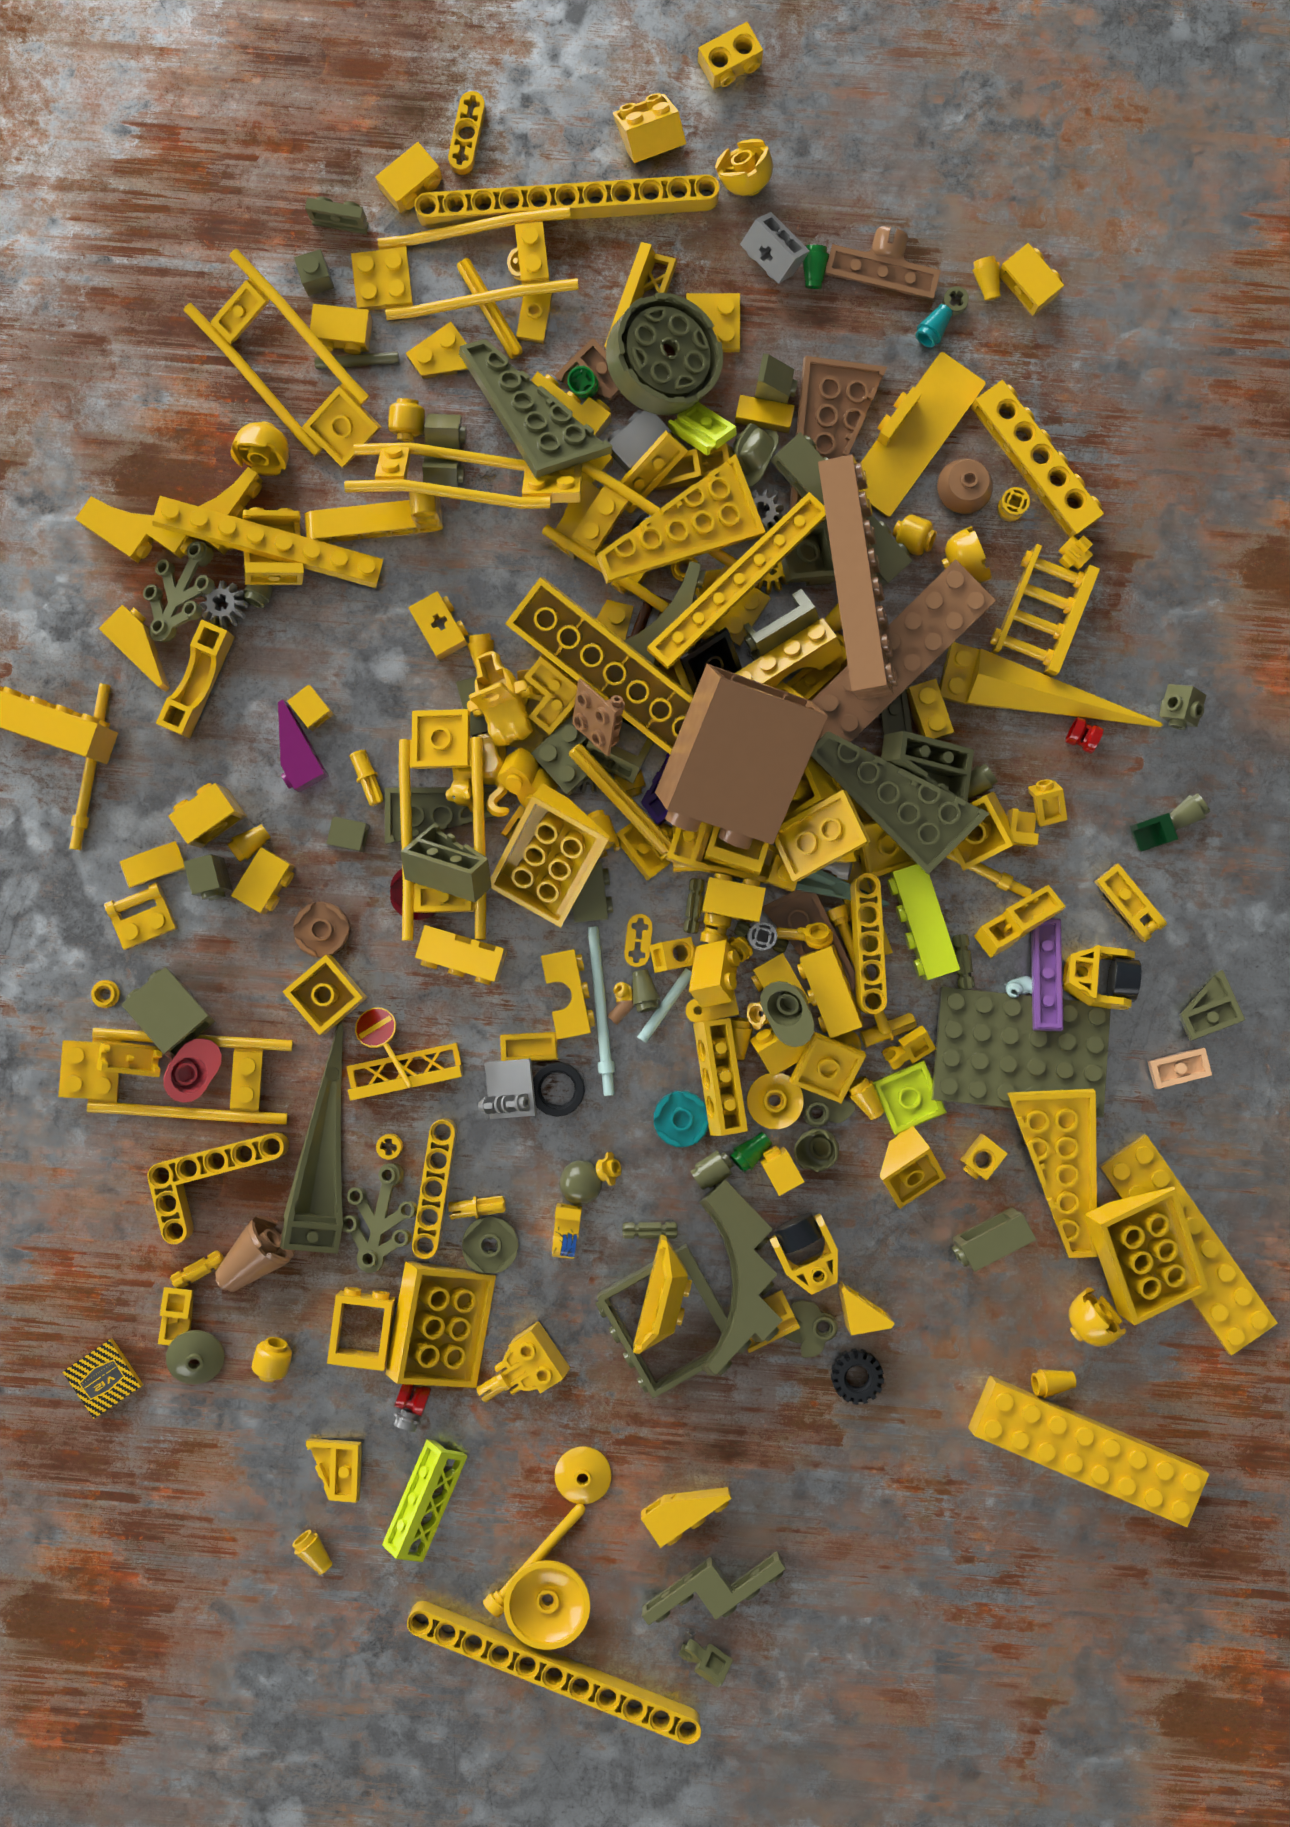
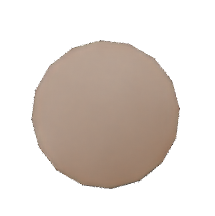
(321, 929)

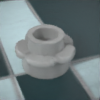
(406, 1420)

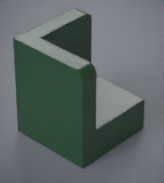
(1154, 832)

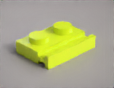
(702, 428)

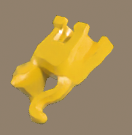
(461, 787)

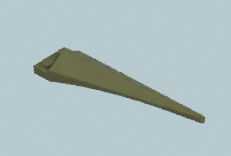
(315, 1200)

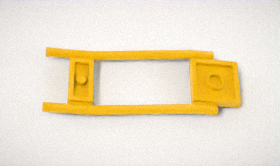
(385, 281)
(340, 418)
(394, 463)
(601, 520)
(440, 741)
(83, 1080)

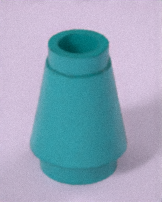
(933, 327)

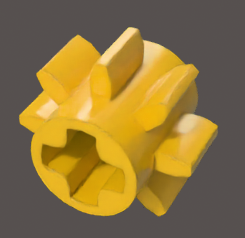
(1075, 552)

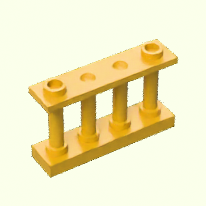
(1061, 632)

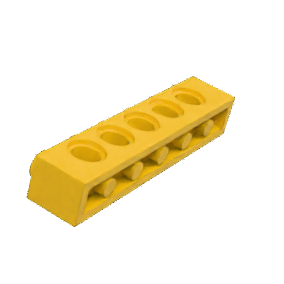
(1035, 474)

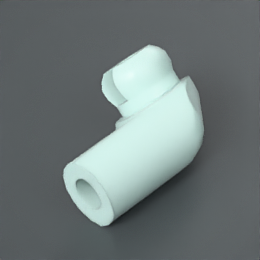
(1019, 986)

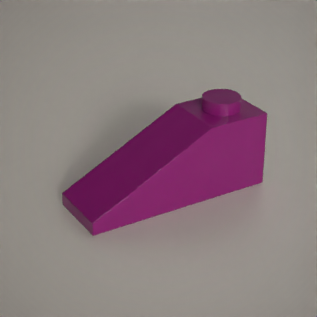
(297, 756)

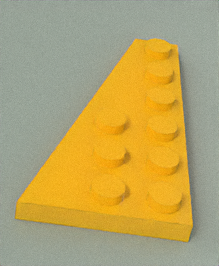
(696, 522)
(1062, 1146)

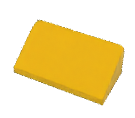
(764, 413)

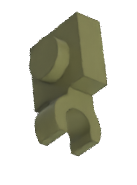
(710, 1661)

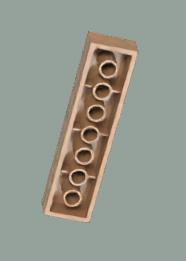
(856, 578)
(917, 640)

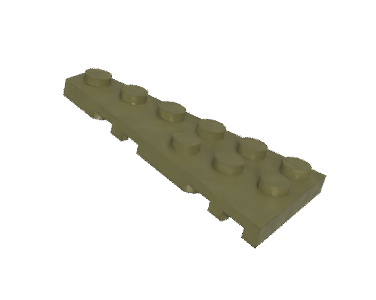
(531, 415)
(909, 809)

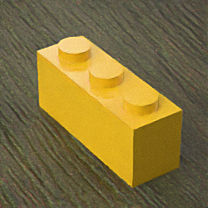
(830, 991)

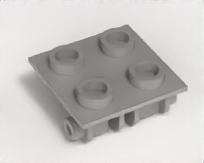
(509, 1089)

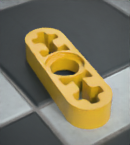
(462, 121)

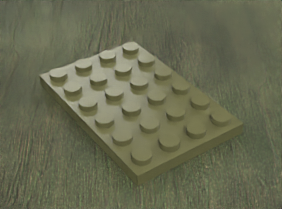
(991, 1049)

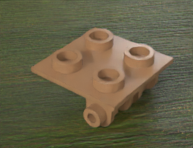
(598, 718)

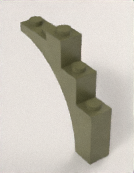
(683, 599)
(749, 1314)

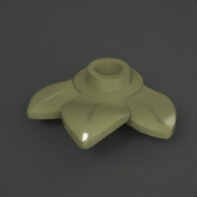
(831, 1110)
(810, 1337)

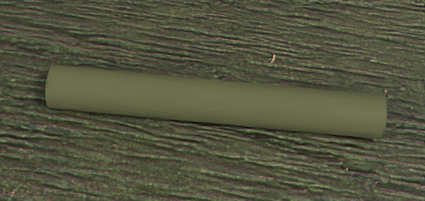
(361, 359)

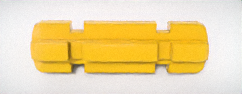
(197, 1270)

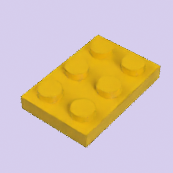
(820, 836)

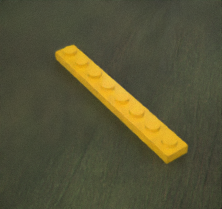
(266, 541)
(737, 581)

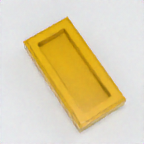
(537, 1046)

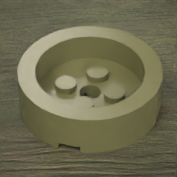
(640, 362)

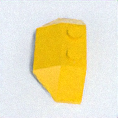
(663, 1298)

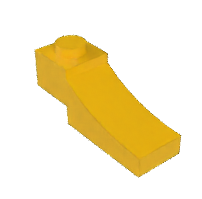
(1018, 921)

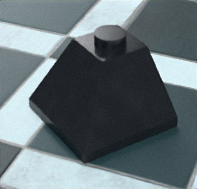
(716, 651)

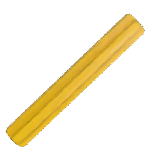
(490, 310)

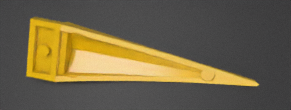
(989, 680)

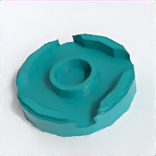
(681, 1119)

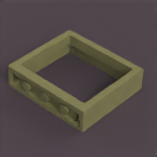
(621, 1333)

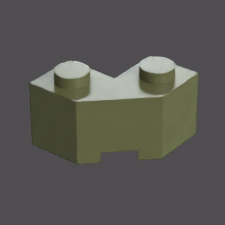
(445, 432)

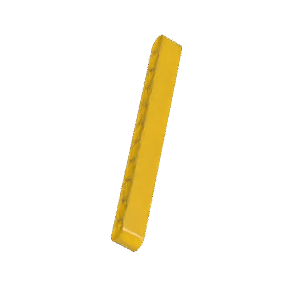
(579, 192)
(562, 1684)

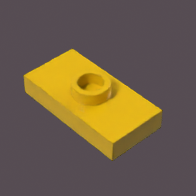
(534, 318)

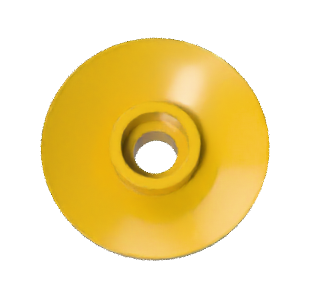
(775, 1116)
(583, 1461)

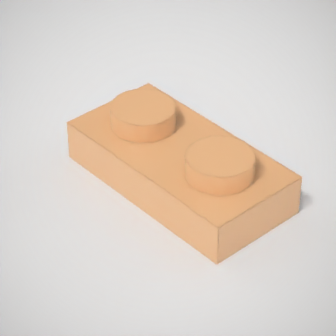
(1179, 1068)

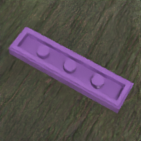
(1047, 976)

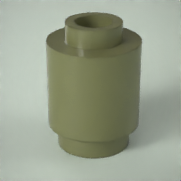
(712, 1170)

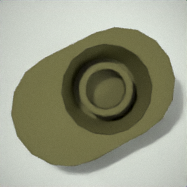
(754, 451)
(788, 1013)

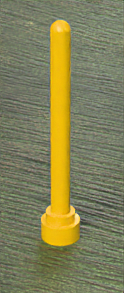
(840, 917)
(495, 1601)

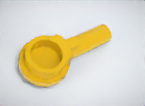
(815, 935)

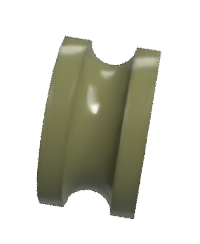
(956, 291)

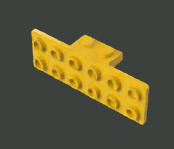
(917, 431)

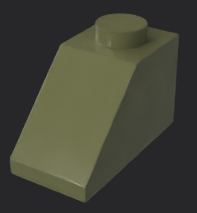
(775, 380)

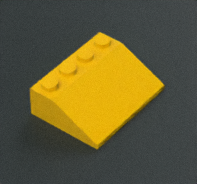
(549, 856)
(1146, 1253)
(440, 1326)

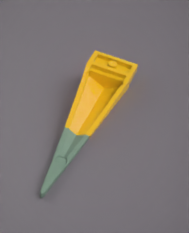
(690, 849)

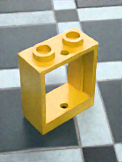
(354, 1357)

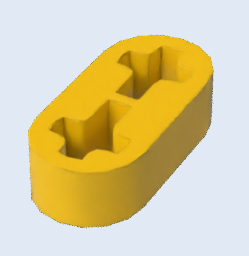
(631, 939)

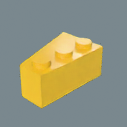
(461, 955)

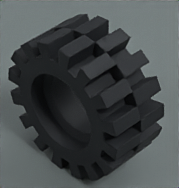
(861, 1393)

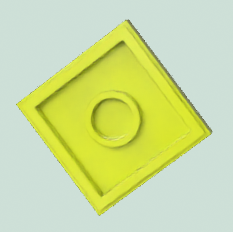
(908, 1097)

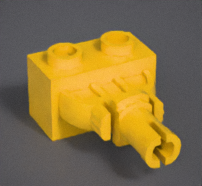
(529, 1362)

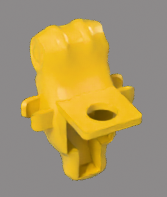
(500, 700)

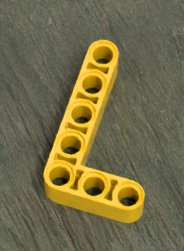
(412, 516)
(205, 1168)

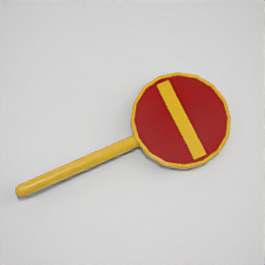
(375, 1030)

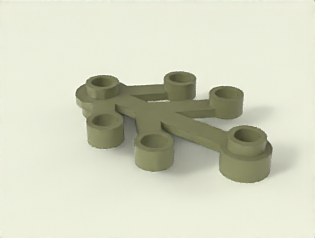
(165, 621)
(378, 1221)

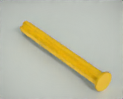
(621, 799)

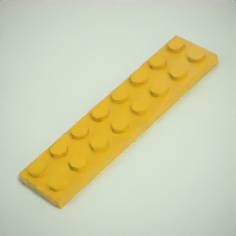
(1230, 1303)

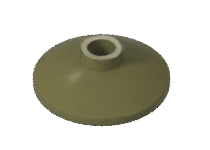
(199, 1346)

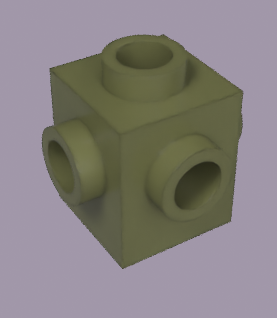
(1182, 706)

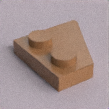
(594, 357)

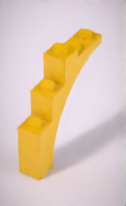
(598, 417)
(134, 532)

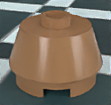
(965, 486)

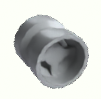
(758, 938)

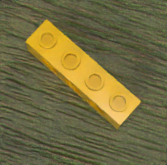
(720, 1077)

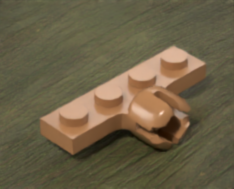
(884, 266)

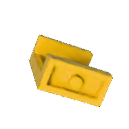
(267, 571)

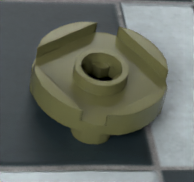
(490, 1228)

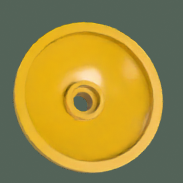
(541, 1622)

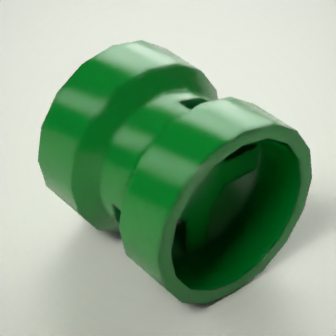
(579, 379)

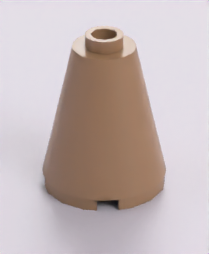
(252, 1255)

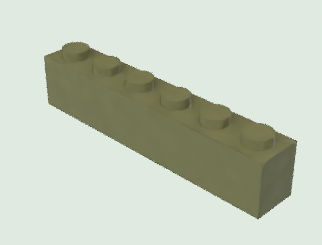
(800, 467)

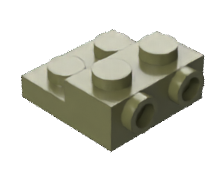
(811, 559)

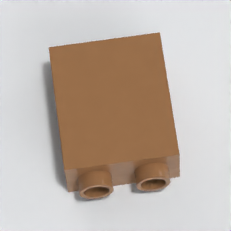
(738, 757)

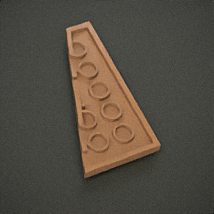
(834, 404)

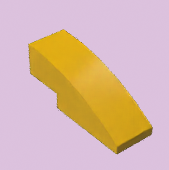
(695, 467)

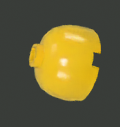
(745, 168)
(261, 448)
(967, 550)
(1094, 1320)

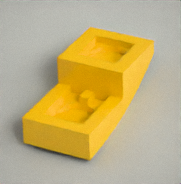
(152, 864)
(175, 1313)

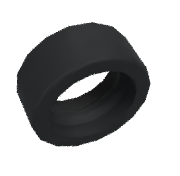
(575, 1076)

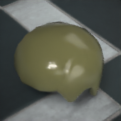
(816, 1150)
(580, 1183)

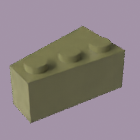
(931, 760)
(446, 865)

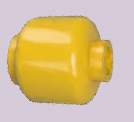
(406, 419)
(915, 534)
(271, 1359)

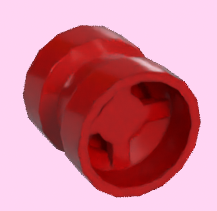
(1084, 735)
(418, 1400)

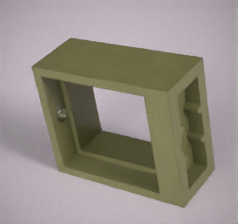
(624, 763)
(992, 1239)

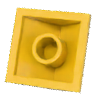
(860, 1313)

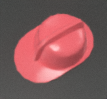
(192, 1070)

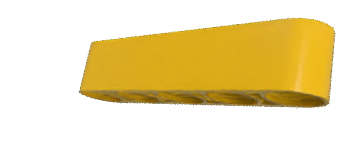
(875, 931)
(428, 1200)

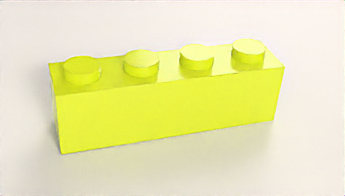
(924, 922)

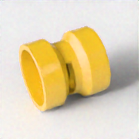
(1008, 508)
(712, 935)

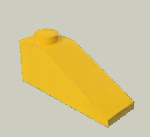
(133, 638)

